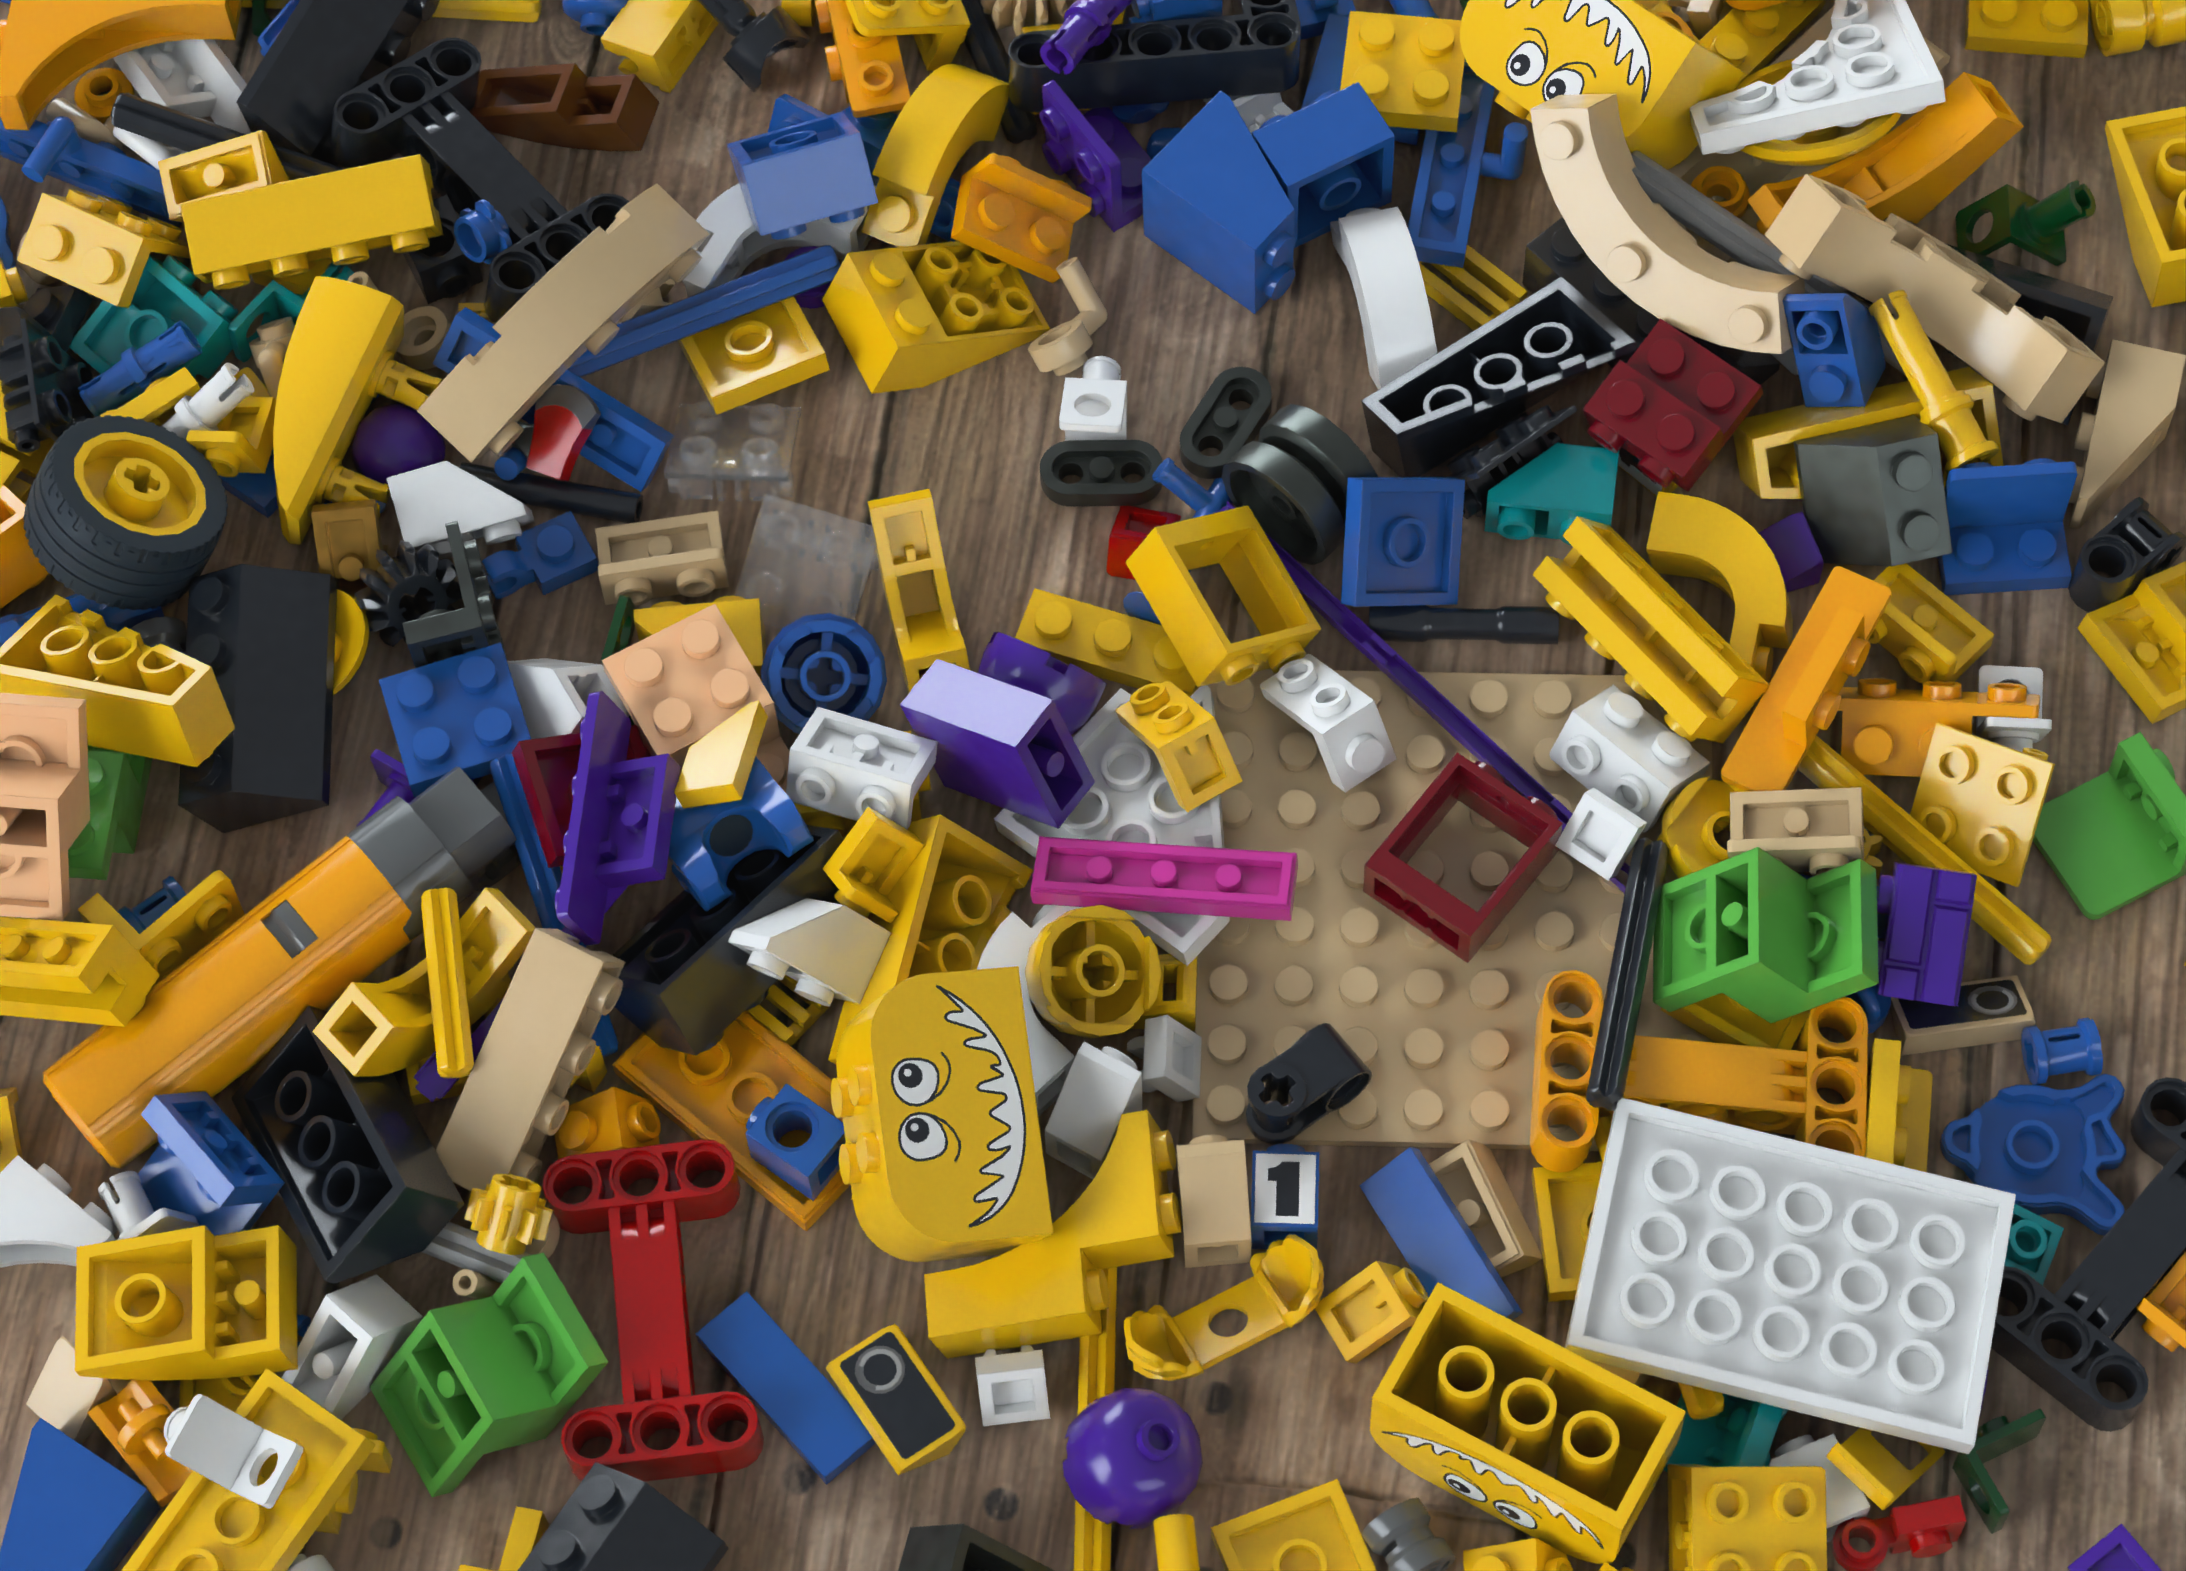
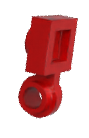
(1919, 1527)

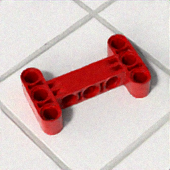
(653, 1309)

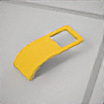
(1876, 1469)

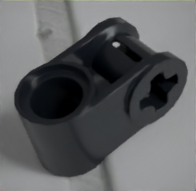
(2128, 551)
(1311, 1077)

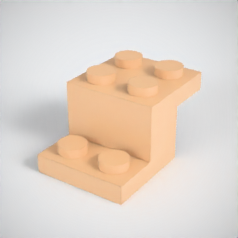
(689, 684)
(40, 801)

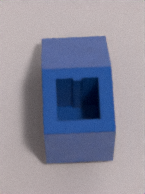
(1834, 348)

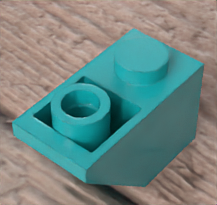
(1552, 492)

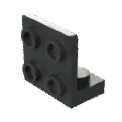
(451, 633)

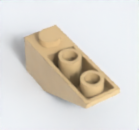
(2131, 417)

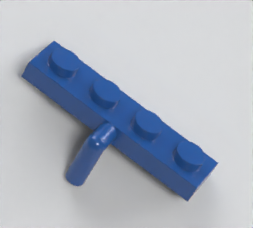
(97, 168)
(1451, 175)
(620, 440)

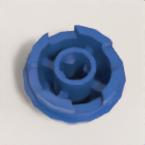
(823, 665)

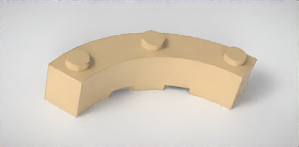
(1640, 243)
(1956, 300)
(562, 318)

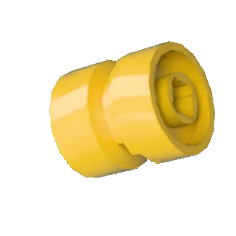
(2127, 24)

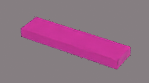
(1165, 878)

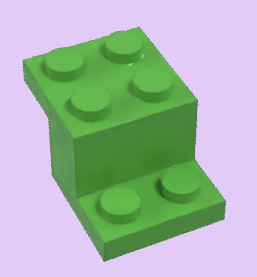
(116, 806)
(1766, 936)
(488, 1374)

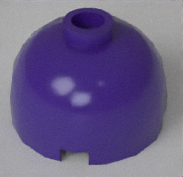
(1034, 670)
(1132, 1457)

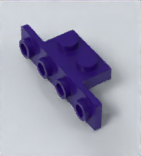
(616, 820)

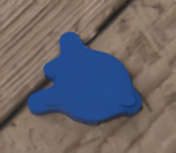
(2045, 1148)

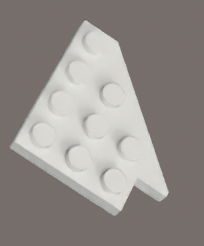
(1134, 805)

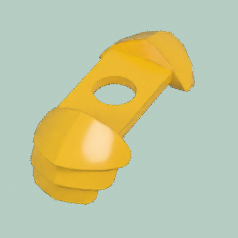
(1278, 1296)

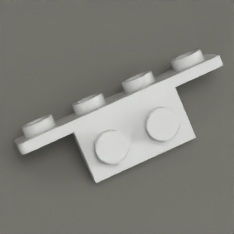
(188, 78)

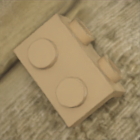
(662, 558)
(1799, 827)

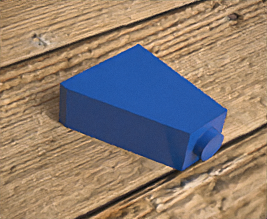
(72, 1509)

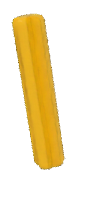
(447, 983)

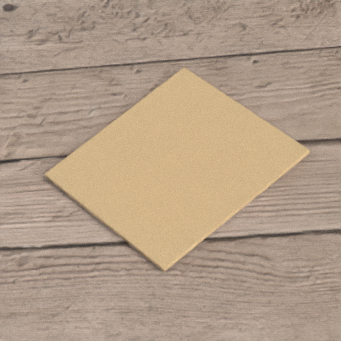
(1438, 1033)

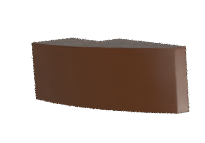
(566, 107)

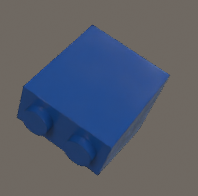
(1221, 207)

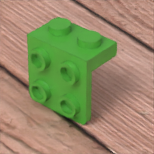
(2117, 831)

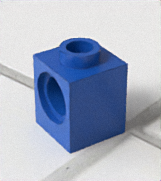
(803, 1167)

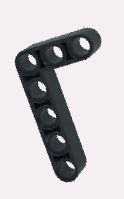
(1170, 59)

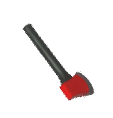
(559, 430)

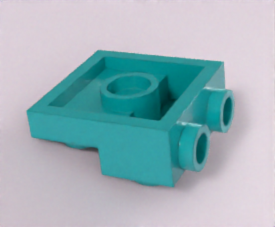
(158, 303)

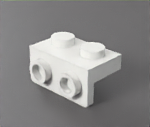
(1626, 754)

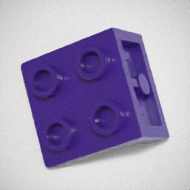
(1095, 156)

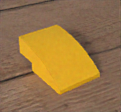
(187, 1305)

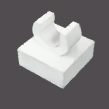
(1600, 834)
(1169, 1058)
(1012, 1386)

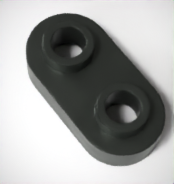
(1220, 425)
(1101, 470)

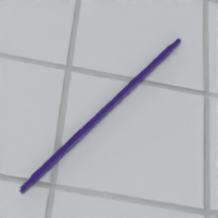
(1418, 687)

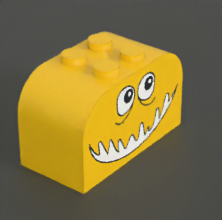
(1597, 48)
(943, 1118)
(1523, 1427)

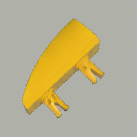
(327, 381)

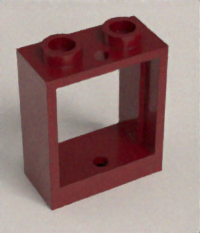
(1427, 904)

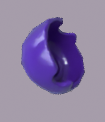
(395, 442)

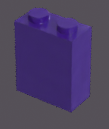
(999, 743)

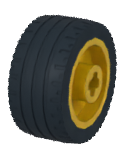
(125, 512)

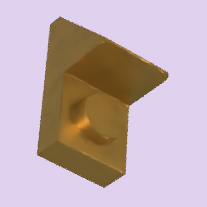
(347, 540)

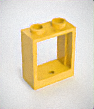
(1255, 573)

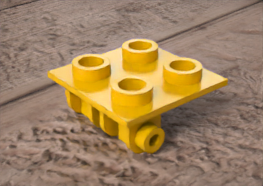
(1982, 800)

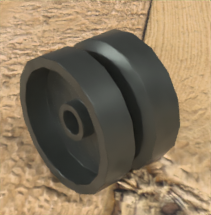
(1298, 481)

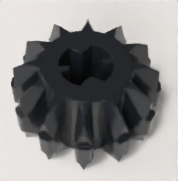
(410, 574)

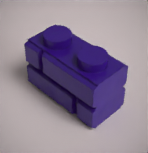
(1924, 932)

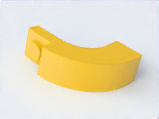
(925, 144)
(1720, 547)
(916, 584)
(390, 1023)

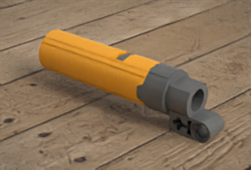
(286, 953)

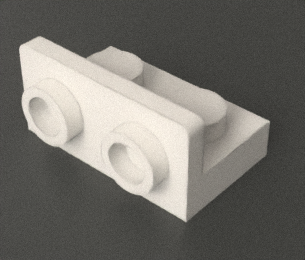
(857, 764)

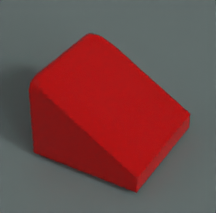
(1128, 532)

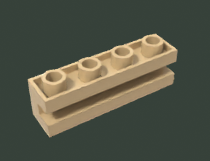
(530, 1060)

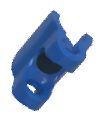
(717, 836)

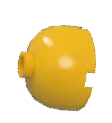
(1092, 972)

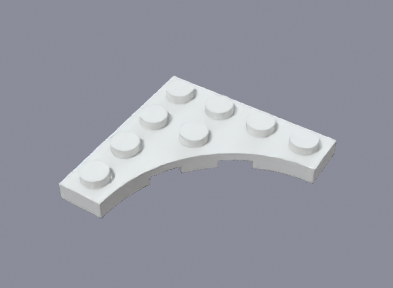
(1862, 71)

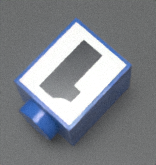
(1284, 1195)

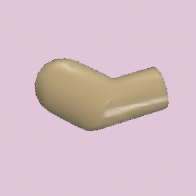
(85, 124)

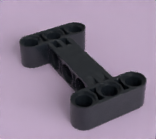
(425, 111)
(2107, 1284)

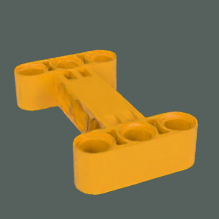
(1716, 1081)

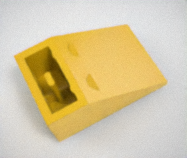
(928, 312)

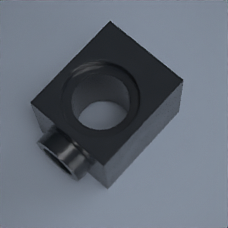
(445, 274)

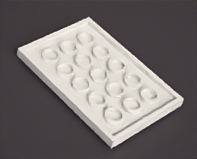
(1792, 1275)

